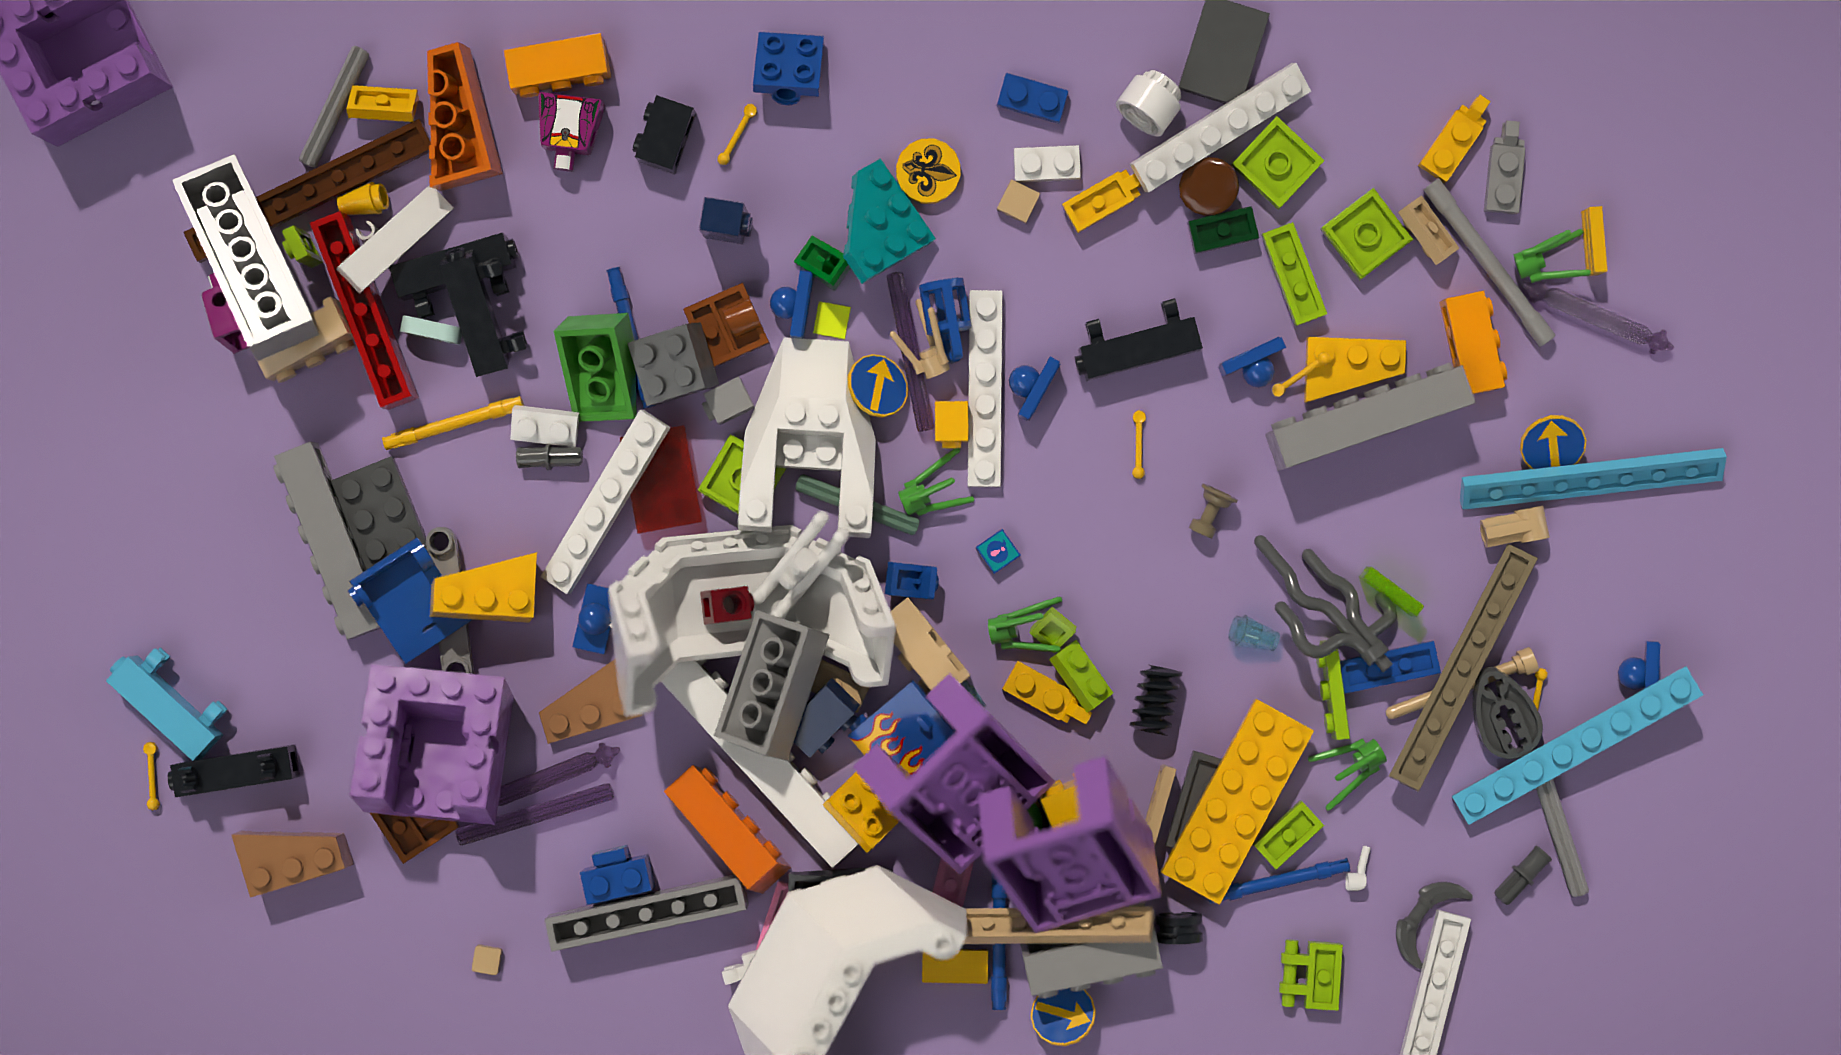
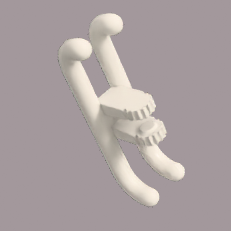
(800, 566)

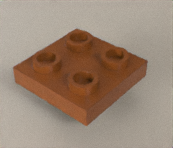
(728, 324)
(412, 834)

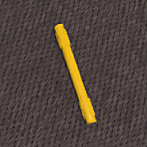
(412, 435)

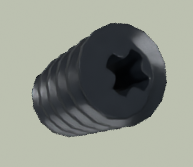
(1155, 699)

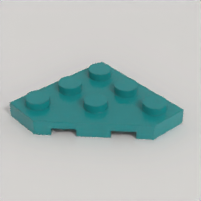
(881, 223)

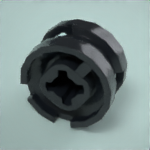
(1179, 928)

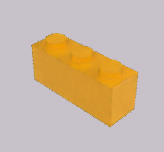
(557, 65)
(1473, 340)

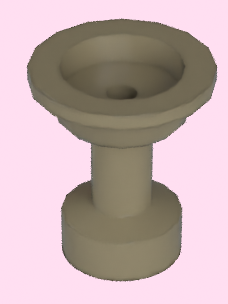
(1216, 499)

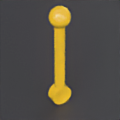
(750, 111)
(1279, 389)
(1138, 472)
(1541, 675)
(150, 749)

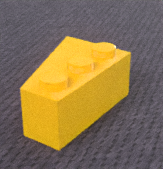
(488, 592)

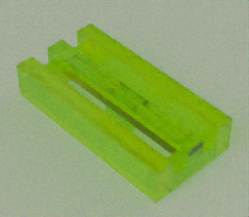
(1392, 591)

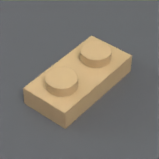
(1428, 230)

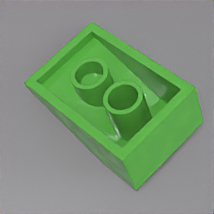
(598, 366)

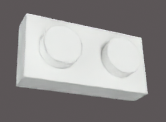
(1046, 163)
(544, 426)

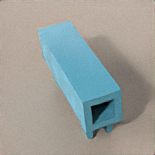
(164, 706)

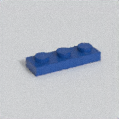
(1408, 664)

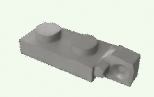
(1505, 171)

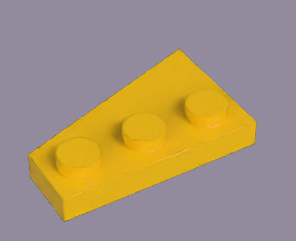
(1351, 364)

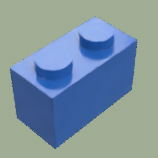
(617, 879)

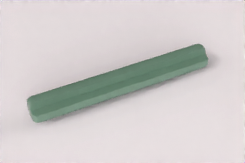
(880, 513)

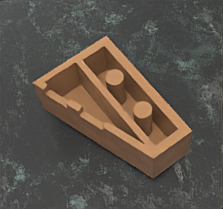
(287, 858)

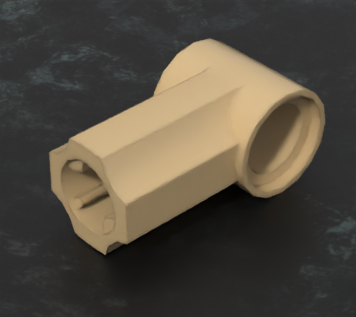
(1522, 526)

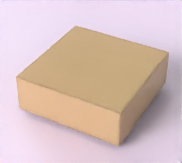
(1018, 201)

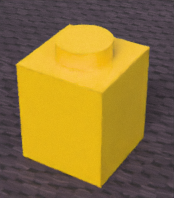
(951, 423)

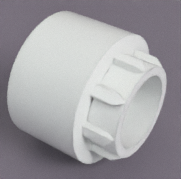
(1150, 102)

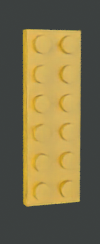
(1237, 801)

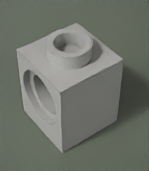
(727, 401)

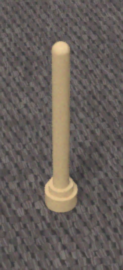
(1521, 663)

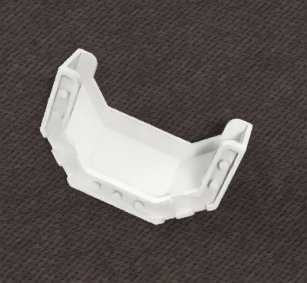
(661, 615)
(825, 950)

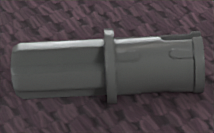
(549, 457)
(1522, 875)

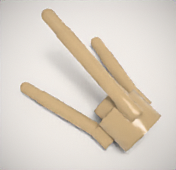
(933, 359)

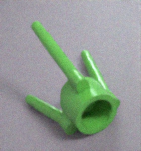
(1531, 259)
(916, 497)
(1005, 628)
(1367, 759)

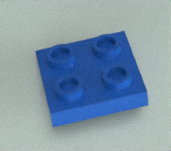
(788, 66)

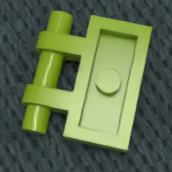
(1322, 974)

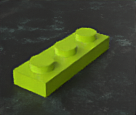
(1294, 274)
(1332, 691)

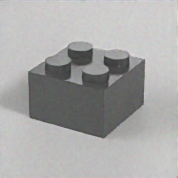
(673, 363)

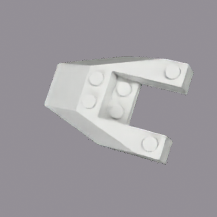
(808, 423)

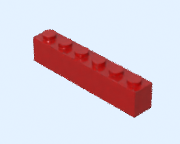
(365, 315)

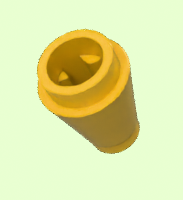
(364, 200)

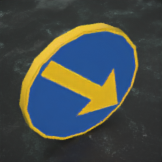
(877, 385)
(1553, 442)
(1063, 1017)

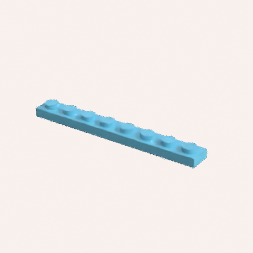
(1592, 478)
(1577, 745)

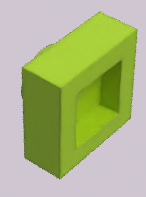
(1053, 628)

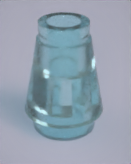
(1252, 634)

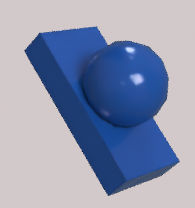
(794, 304)
(1257, 368)
(1028, 383)
(594, 620)
(1640, 673)

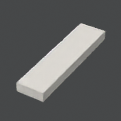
(394, 238)

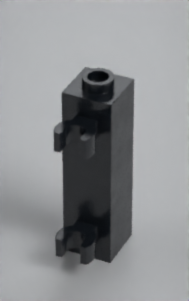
(423, 275)
(474, 310)
(1138, 348)
(233, 771)

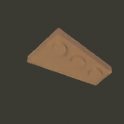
(585, 707)

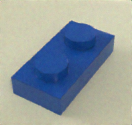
(1032, 98)

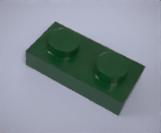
(1223, 230)

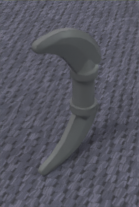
(1407, 927)

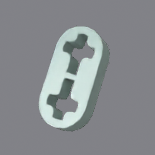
(431, 330)

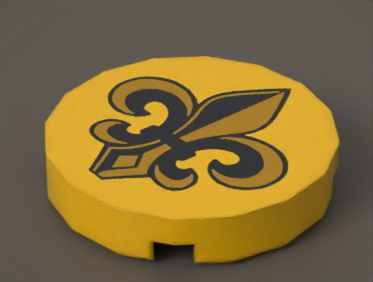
(928, 171)

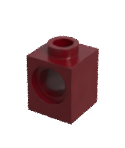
(713, 605)

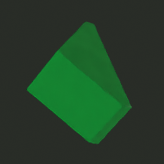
(823, 262)

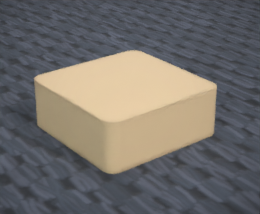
(486, 959)

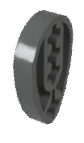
(1522, 712)

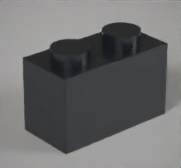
(664, 134)

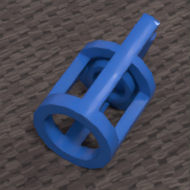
(948, 323)

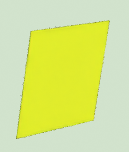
(831, 320)

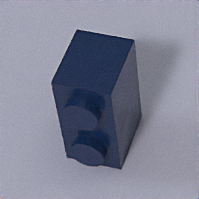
(725, 220)
(823, 716)

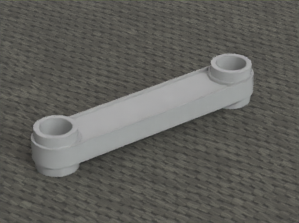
(457, 645)

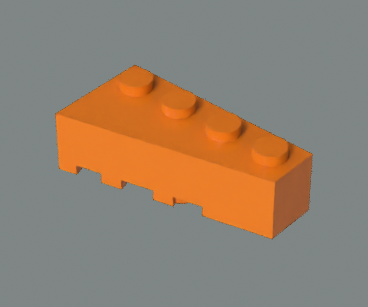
(460, 128)
(727, 830)

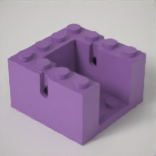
(73, 59)
(451, 763)
(942, 795)
(1076, 867)

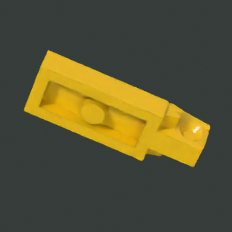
(1455, 140)
(1102, 200)
(1044, 694)

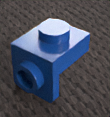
(911, 580)

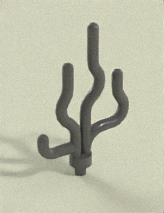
(1353, 629)

